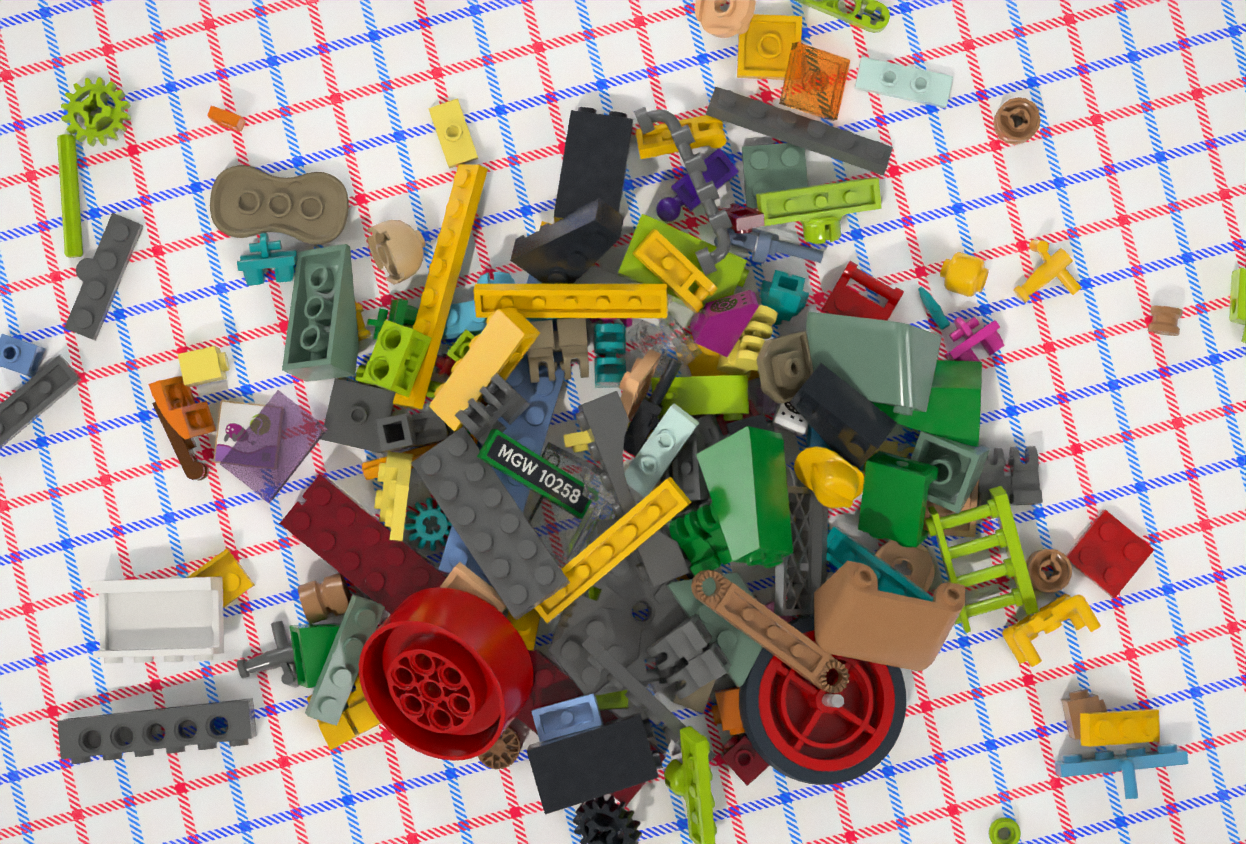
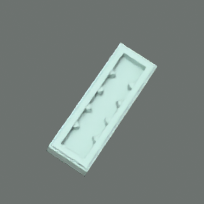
(903, 82)
(660, 450)

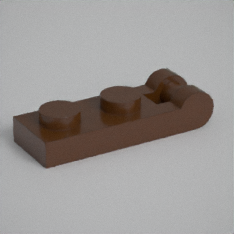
(184, 451)

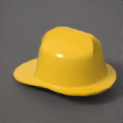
(829, 476)

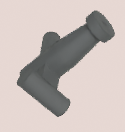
(273, 659)

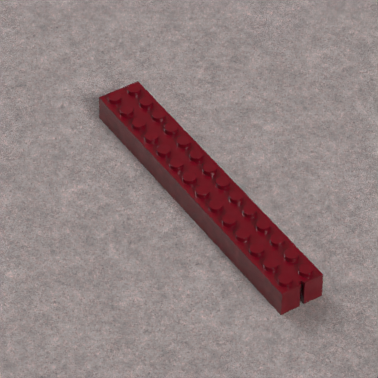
(393, 570)

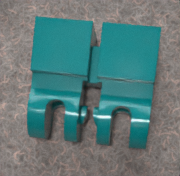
(609, 341)

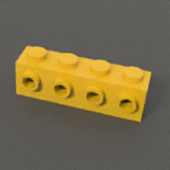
(491, 352)

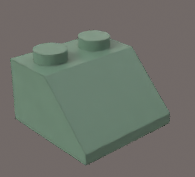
(957, 468)

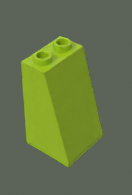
(729, 271)

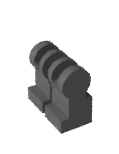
(502, 402)
(1021, 486)
(703, 662)

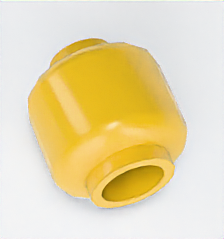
(964, 274)

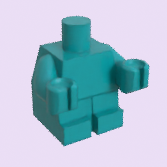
(784, 295)

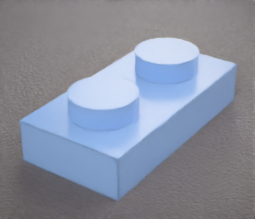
(567, 717)

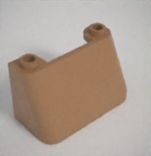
(883, 626)

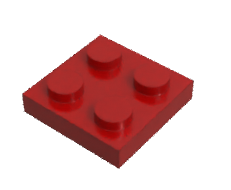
(1109, 553)

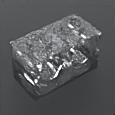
(670, 336)

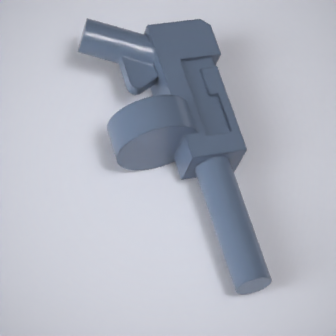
(768, 243)

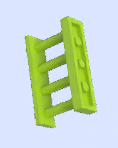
(1006, 537)

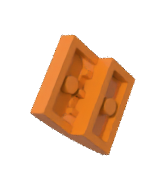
(180, 409)

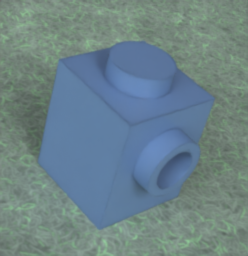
(20, 355)

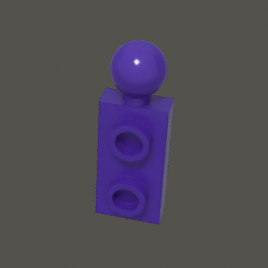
(719, 170)

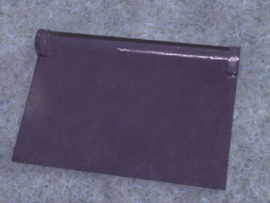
(273, 446)

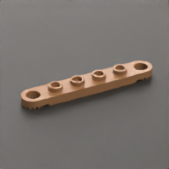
(770, 631)

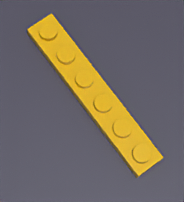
(574, 300)
(616, 545)

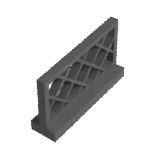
(808, 561)

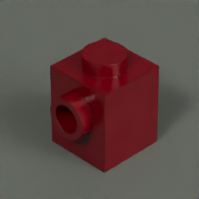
(743, 758)

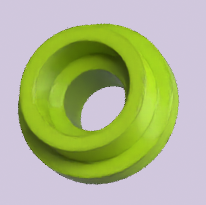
(1014, 831)

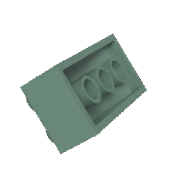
(322, 316)

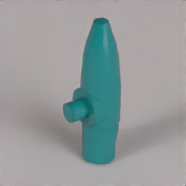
(934, 309)

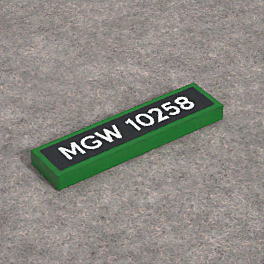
(534, 473)

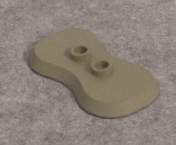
(302, 206)

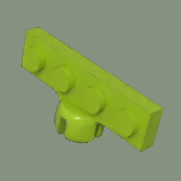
(820, 206)
(692, 782)

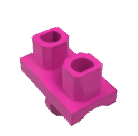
(987, 336)

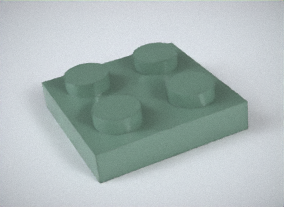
(772, 169)

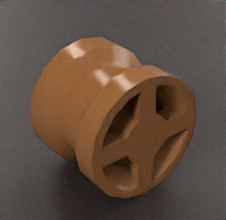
(1165, 320)

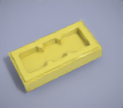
(453, 133)

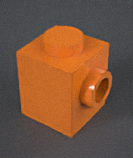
(727, 710)

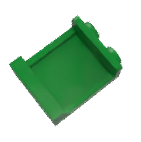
(895, 498)

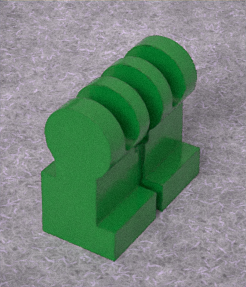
(701, 539)

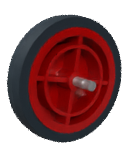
(820, 733)

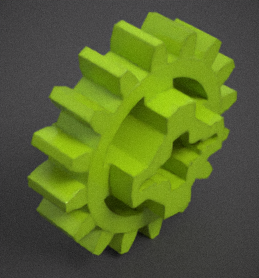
(97, 98)

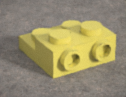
(394, 497)

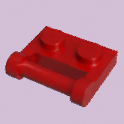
(850, 303)

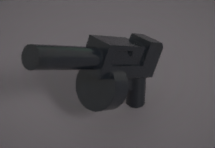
(649, 411)

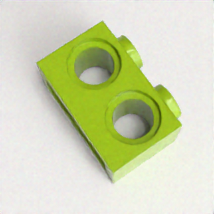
(396, 358)

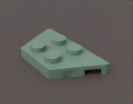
(736, 646)

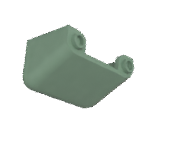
(876, 357)

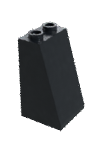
(593, 160)
(593, 762)

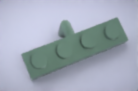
(343, 660)

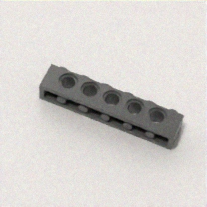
(75, 731)

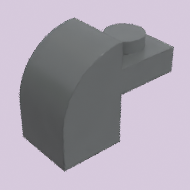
(411, 431)

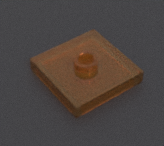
(814, 81)

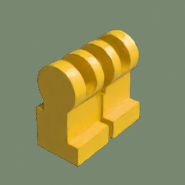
(356, 715)

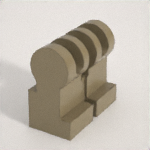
(568, 339)

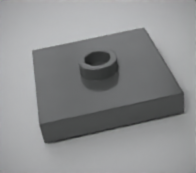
(354, 412)

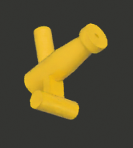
(1052, 267)

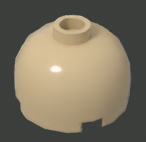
(396, 248)

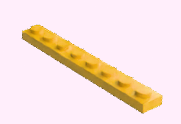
(444, 273)

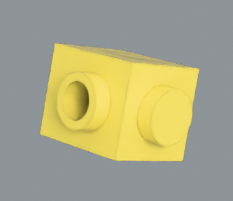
(203, 366)

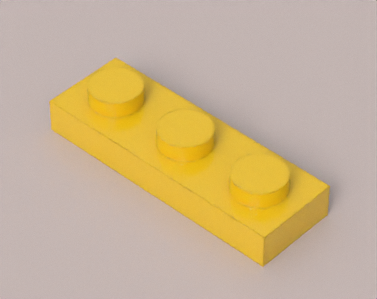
(1119, 727)

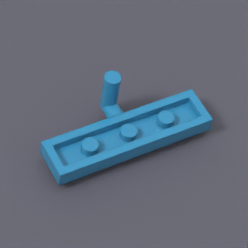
(1134, 759)

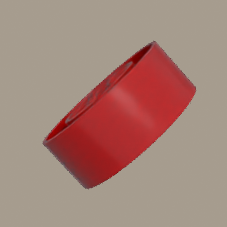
(446, 673)

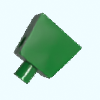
(310, 650)

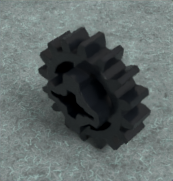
(606, 822)

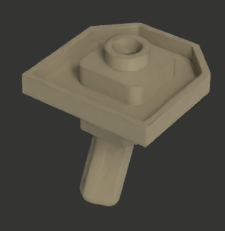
(784, 366)

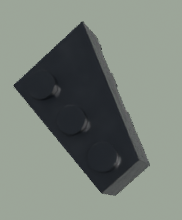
(570, 246)
(842, 416)

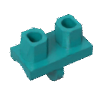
(281, 261)

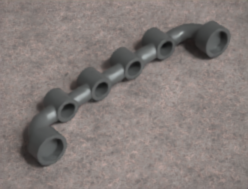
(706, 191)

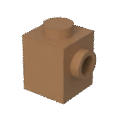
(1080, 702)

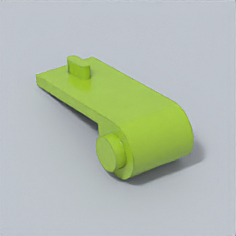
(708, 395)

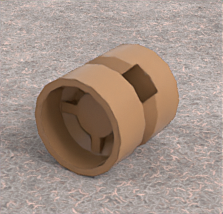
(324, 598)

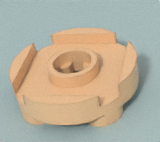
(725, 24)
(918, 561)

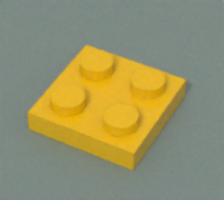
(767, 46)

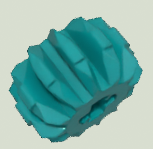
(421, 528)

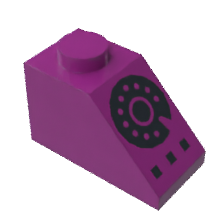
(723, 321)

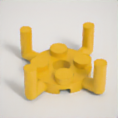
(1048, 619)

